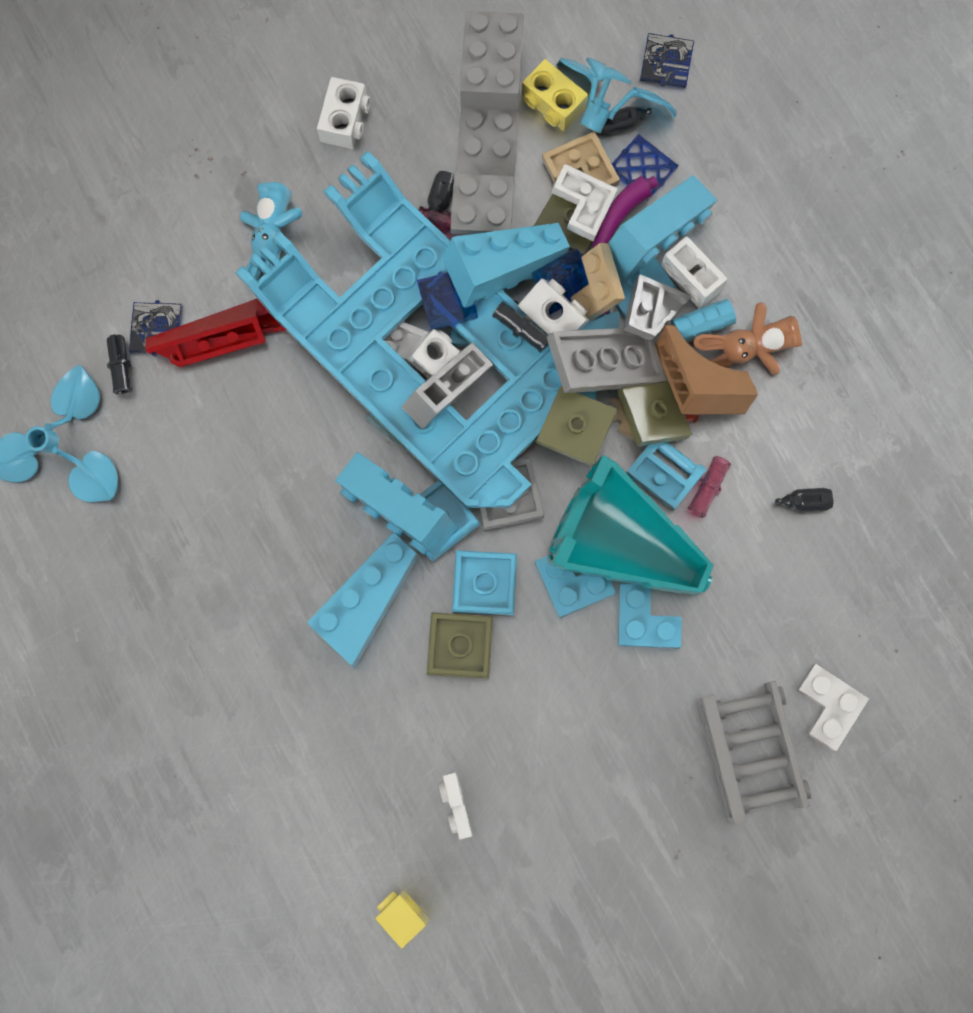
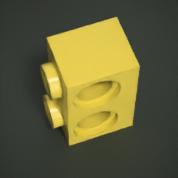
(560, 91)
(401, 917)

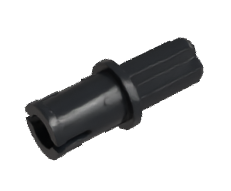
(119, 364)

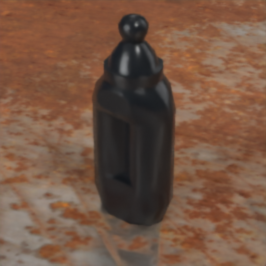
(625, 119)
(441, 191)
(808, 500)

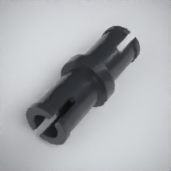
(521, 326)

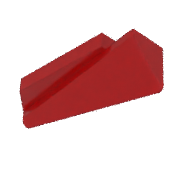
(215, 334)

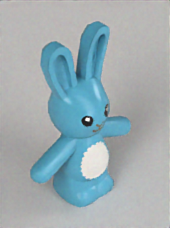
(270, 217)

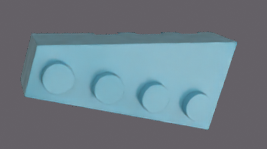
(660, 226)
(500, 259)
(395, 503)
(362, 602)

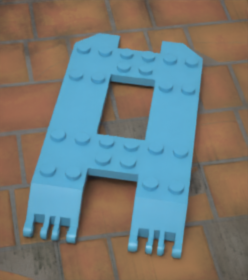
(350, 333)

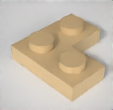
(584, 155)
(604, 283)

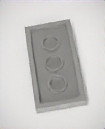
(604, 359)

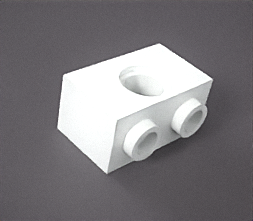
(540, 299)

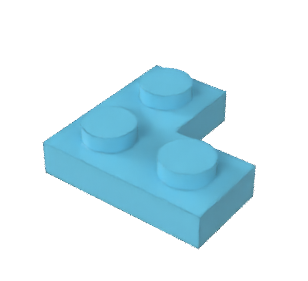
(571, 592)
(637, 624)

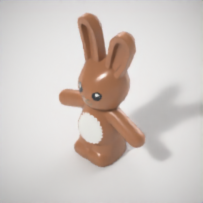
(743, 345)

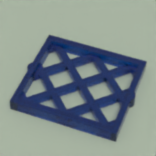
(653, 152)

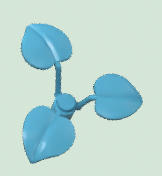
(598, 109)
(94, 477)

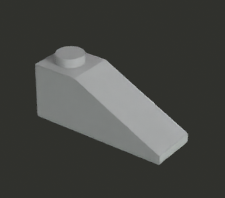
(446, 385)

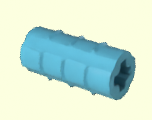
(705, 320)

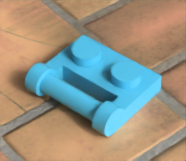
(660, 478)

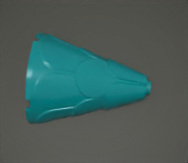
(626, 537)

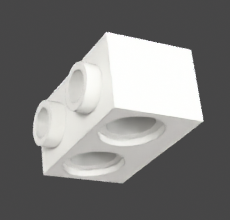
(337, 112)
(693, 272)
(423, 363)

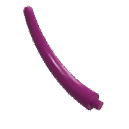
(622, 205)

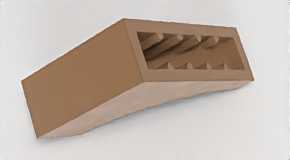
(698, 382)

